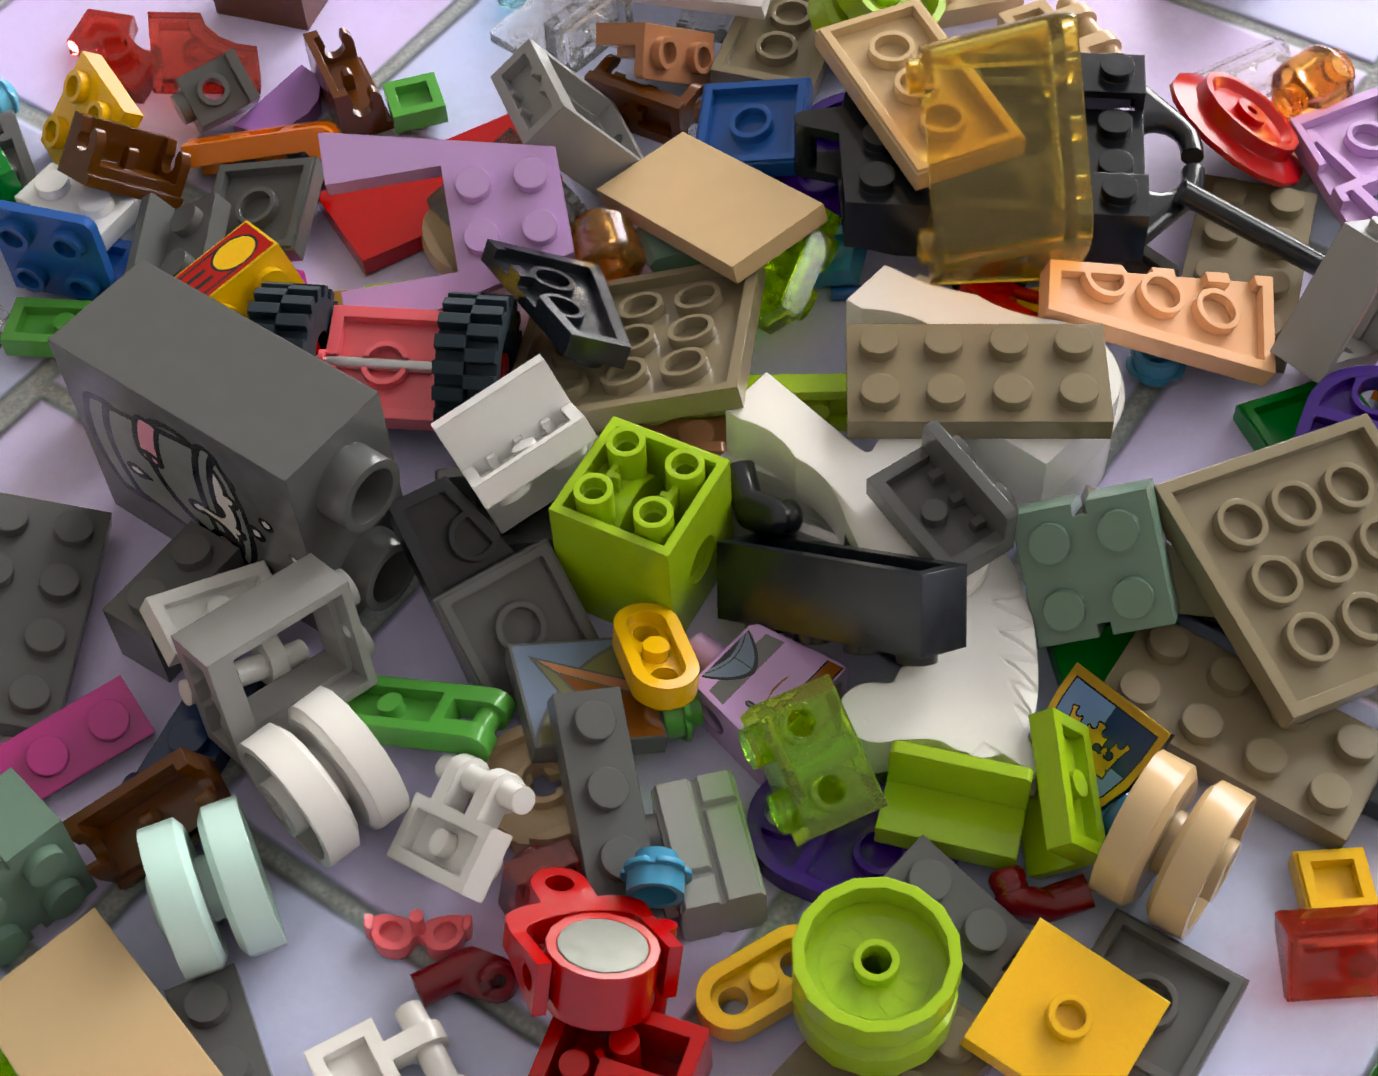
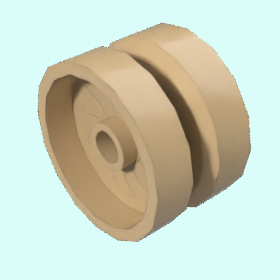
(1161, 838)

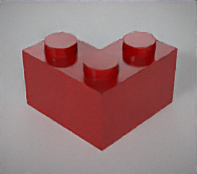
(651, 1048)

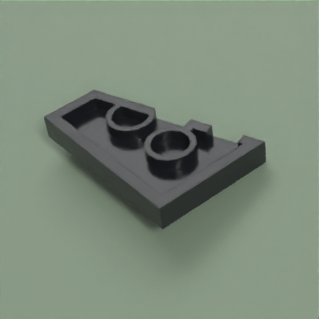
(564, 300)
(445, 537)

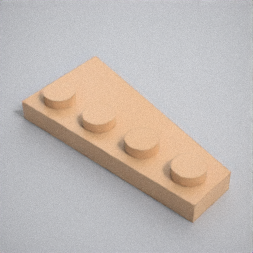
(1181, 319)

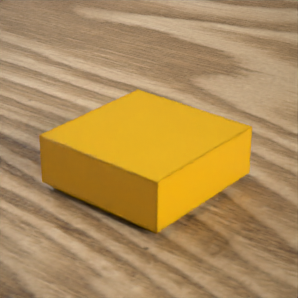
(1331, 878)

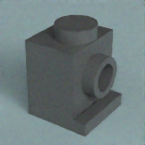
(237, 88)

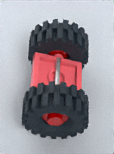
(412, 357)

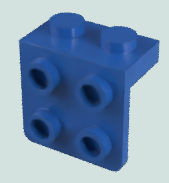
(58, 252)

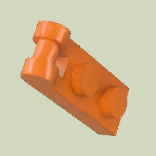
(257, 144)

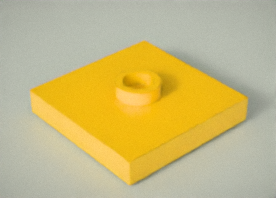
(1064, 1012)

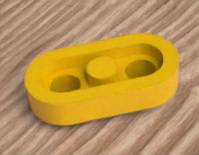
(655, 656)
(753, 978)

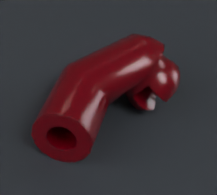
(1048, 902)

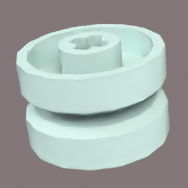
(199, 891)

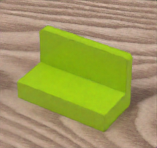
(957, 801)
(1065, 815)

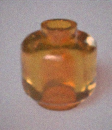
(1312, 81)
(610, 241)

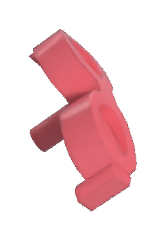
(398, 936)

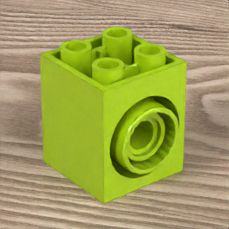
(642, 522)

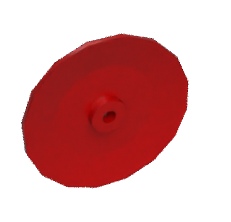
(1240, 125)

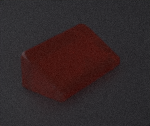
(1328, 952)

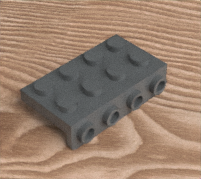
(46, 593)

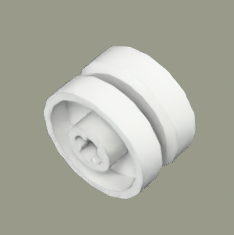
(324, 776)

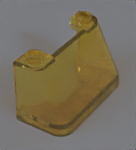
(1004, 151)

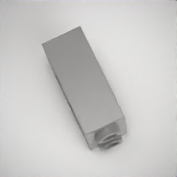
(564, 111)
(1339, 309)
(220, 637)

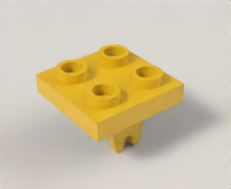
(93, 91)

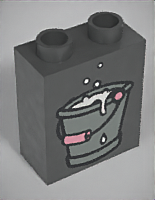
(234, 432)

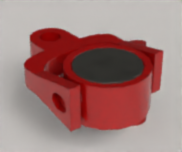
(601, 955)

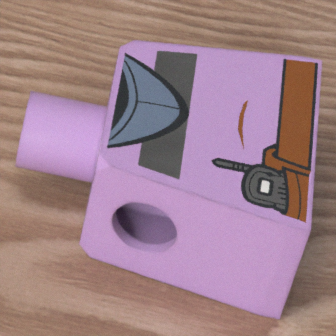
(749, 672)

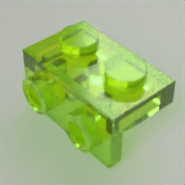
(792, 275)

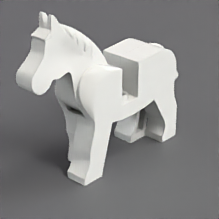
(975, 695)

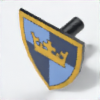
(1120, 732)

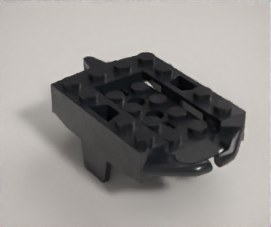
(885, 210)

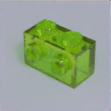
(810, 760)

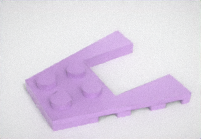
(1342, 154)
(490, 194)

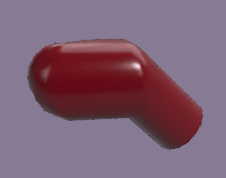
(467, 972)

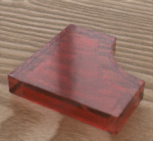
(183, 43)

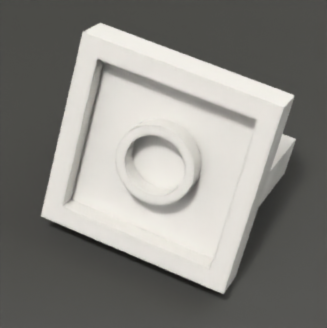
(517, 442)

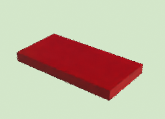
(387, 221)

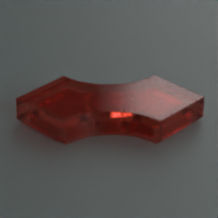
(114, 38)

